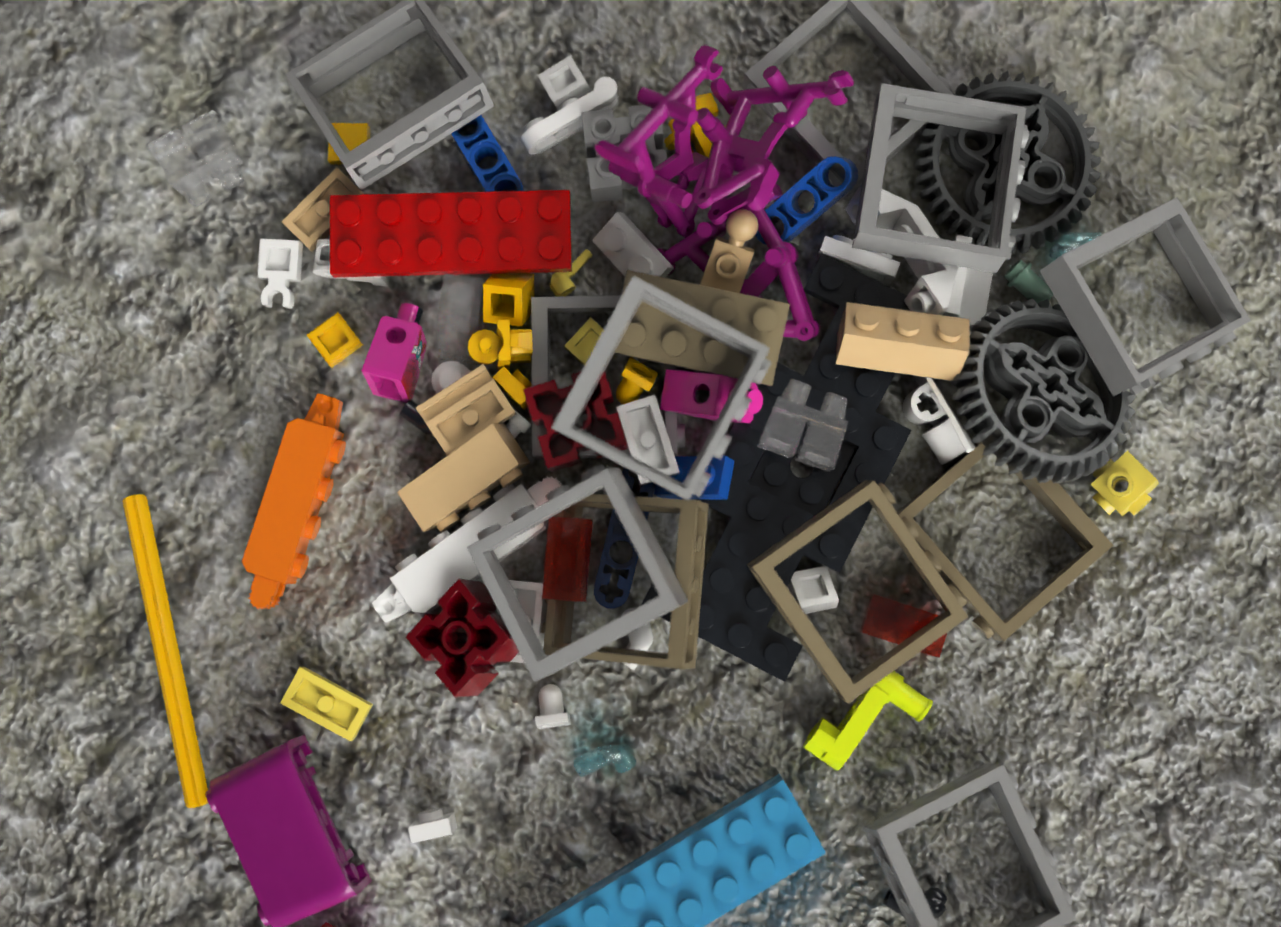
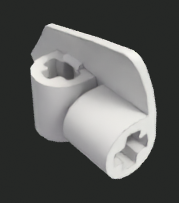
(947, 435)

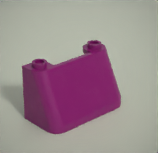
(285, 835)

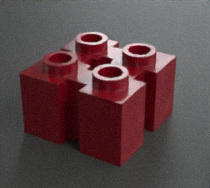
(559, 450)
(464, 638)

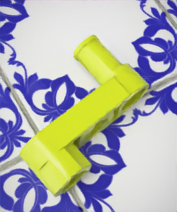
(836, 744)

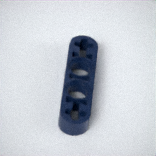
(615, 533)

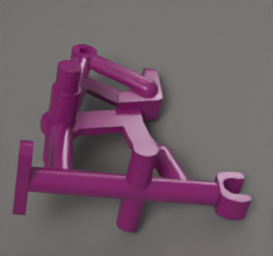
(748, 156)
(632, 160)
(778, 260)

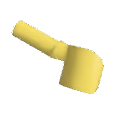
(560, 281)

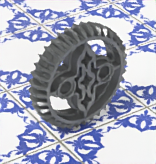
(1040, 106)
(1041, 392)

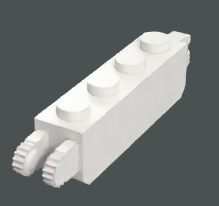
(427, 578)

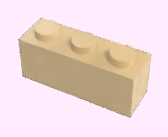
(902, 341)
(464, 478)

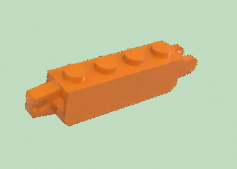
(293, 501)

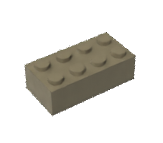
(668, 341)

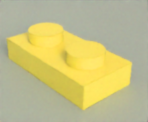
(326, 703)

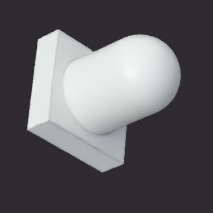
(551, 708)

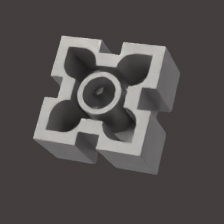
(603, 126)

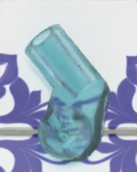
(1071, 241)
(603, 756)

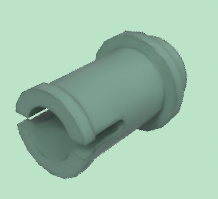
(1028, 282)

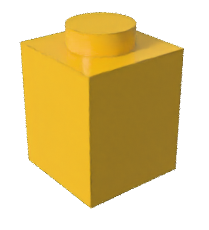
(508, 298)

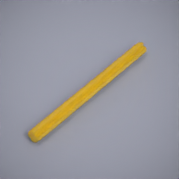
(166, 650)

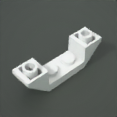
(936, 280)

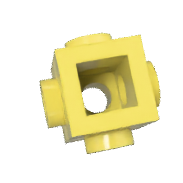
(1128, 470)

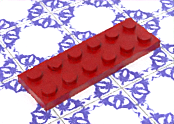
(450, 233)

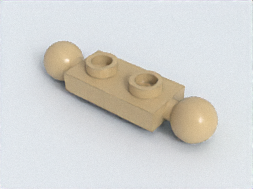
(730, 257)

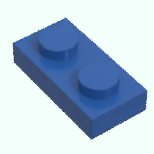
(717, 486)

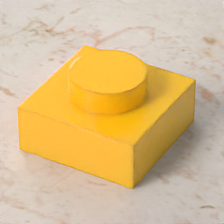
(513, 385)

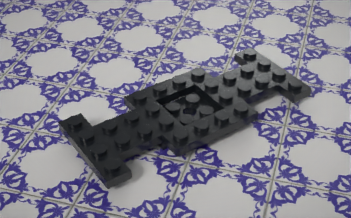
(778, 502)

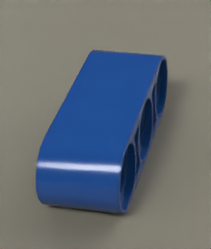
(483, 145)
(824, 194)

